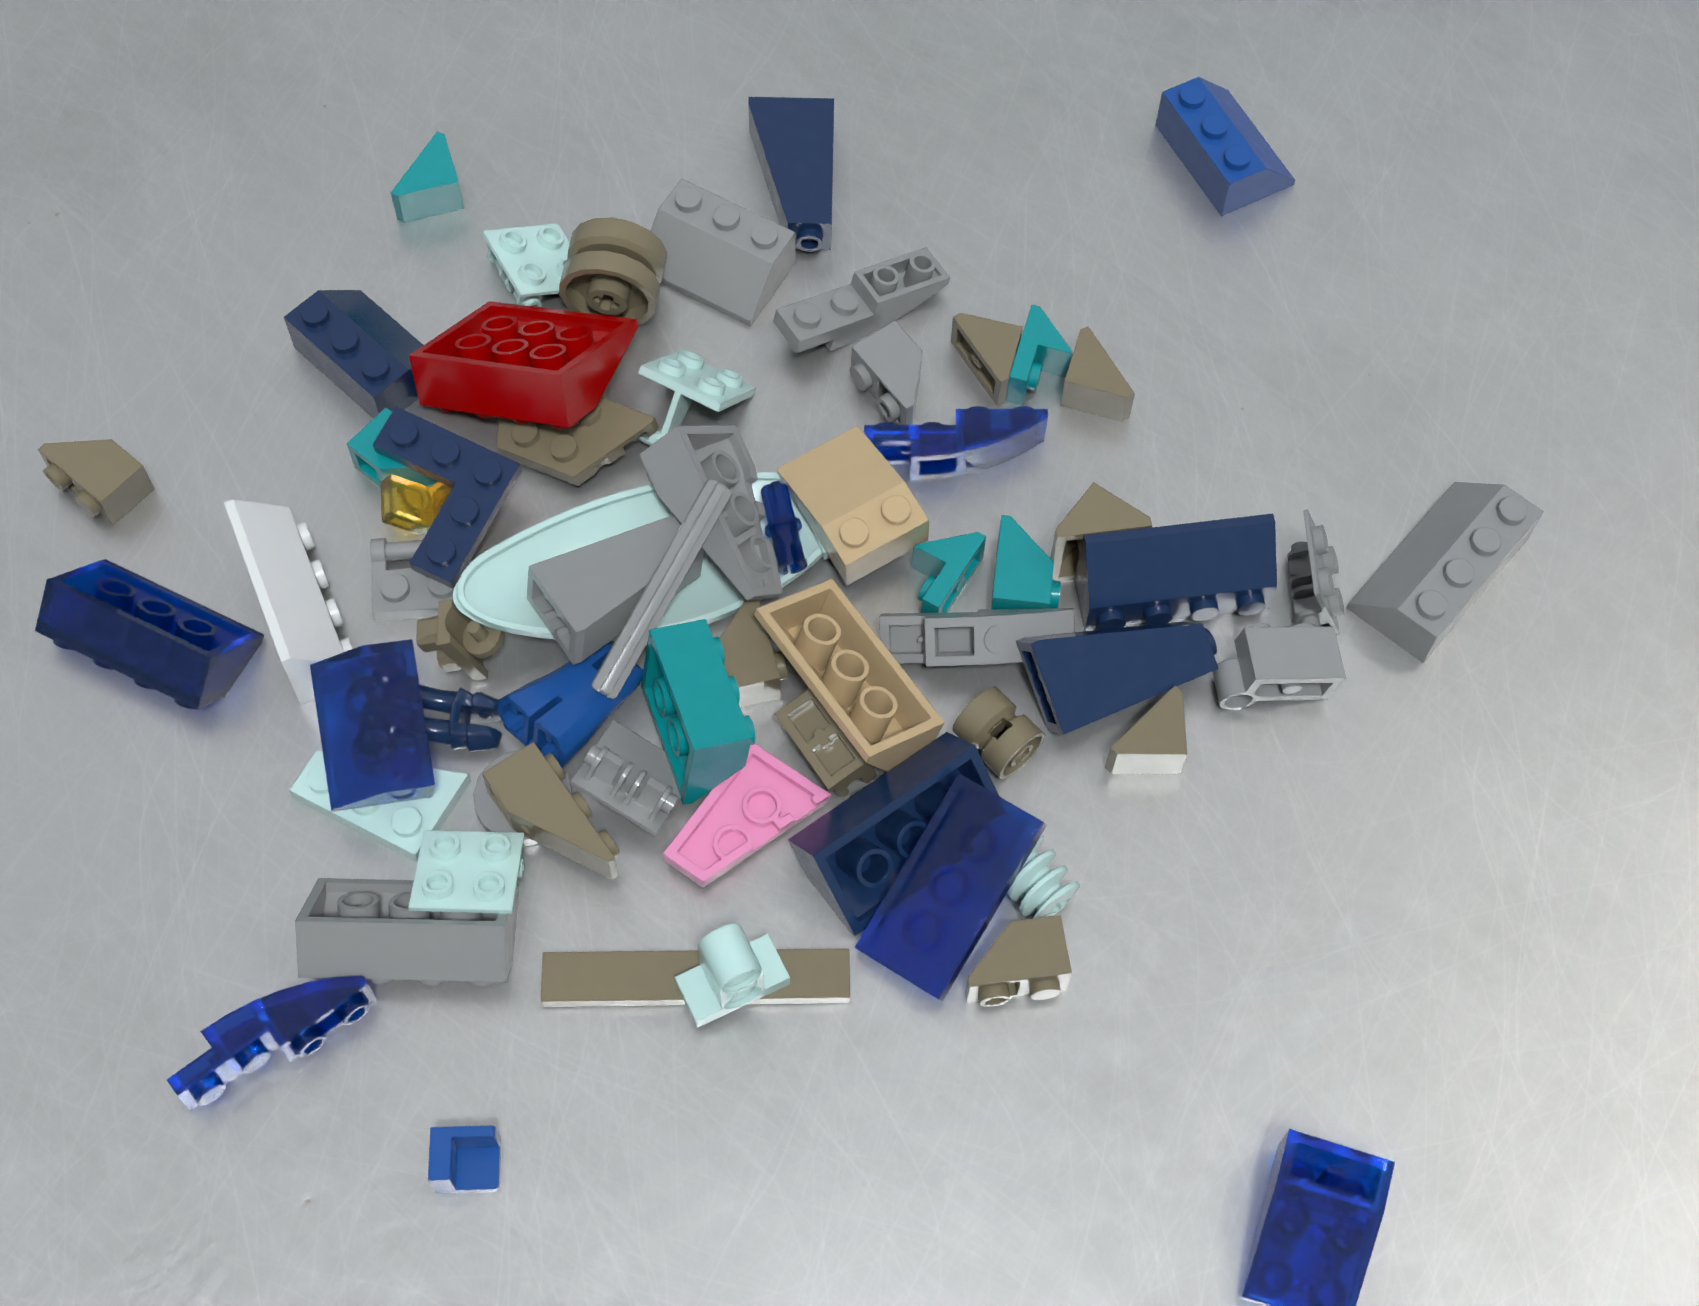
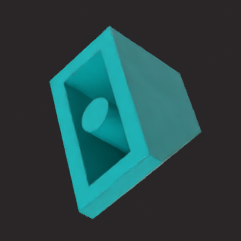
(1022, 571)

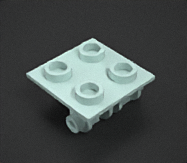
(529, 260)
(467, 872)

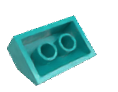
(695, 707)

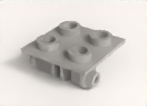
(1311, 575)
(629, 777)

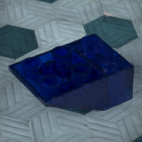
(1317, 1224)

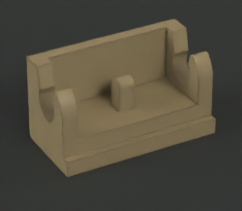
(824, 744)

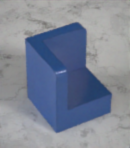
(464, 1159)

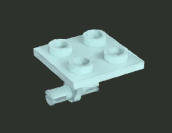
(696, 381)

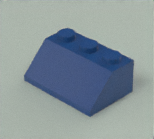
(1220, 145)

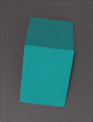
(428, 185)

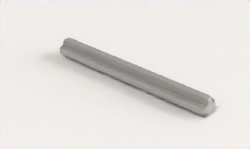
(661, 588)

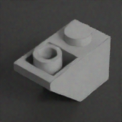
(890, 371)

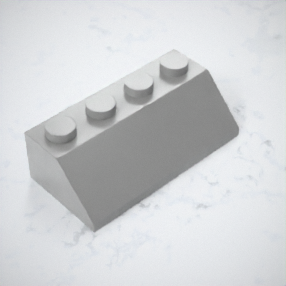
(1445, 565)
(370, 932)

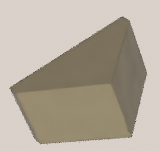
(987, 350)
(1095, 382)
(1154, 742)

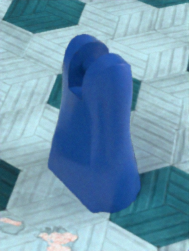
(562, 708)

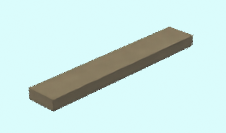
(649, 979)

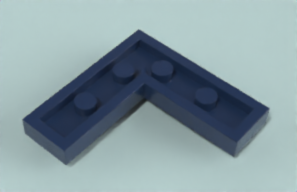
(479, 485)

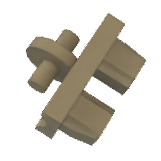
(458, 640)

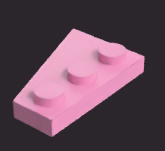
(743, 817)

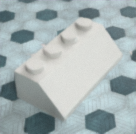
(288, 589)

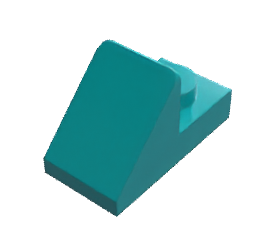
(1038, 351)
(948, 566)

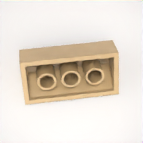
(852, 674)

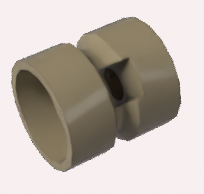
(987, 720)

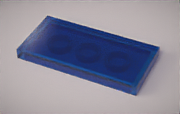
(950, 886)

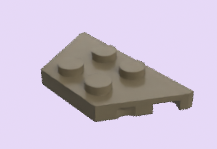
(579, 450)

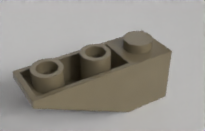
(539, 805)

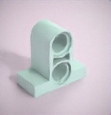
(730, 974)

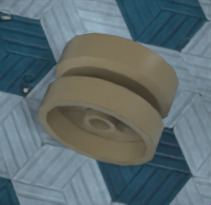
(613, 269)

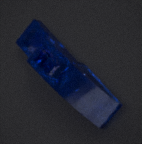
(972, 444)
(289, 1019)

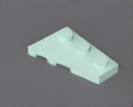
(391, 824)

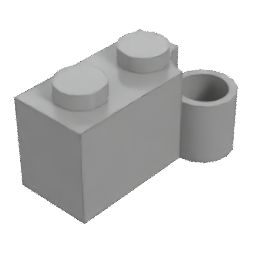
(1280, 665)

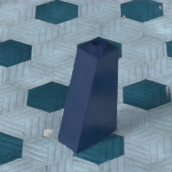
(797, 162)
(1107, 670)

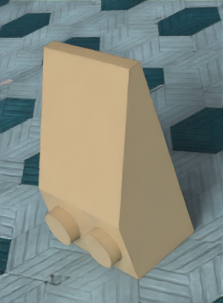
(855, 504)

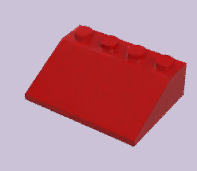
(522, 363)

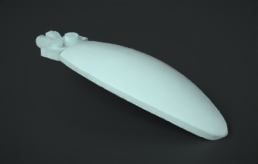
(496, 581)

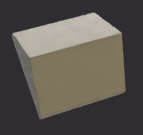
(1093, 514)

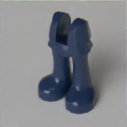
(462, 707)

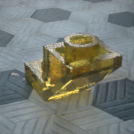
(411, 504)

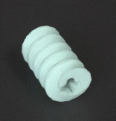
(1040, 887)

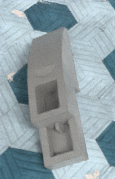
(864, 306)
(968, 636)

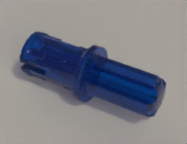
(783, 528)

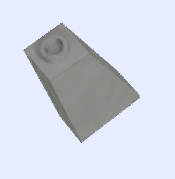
(594, 588)

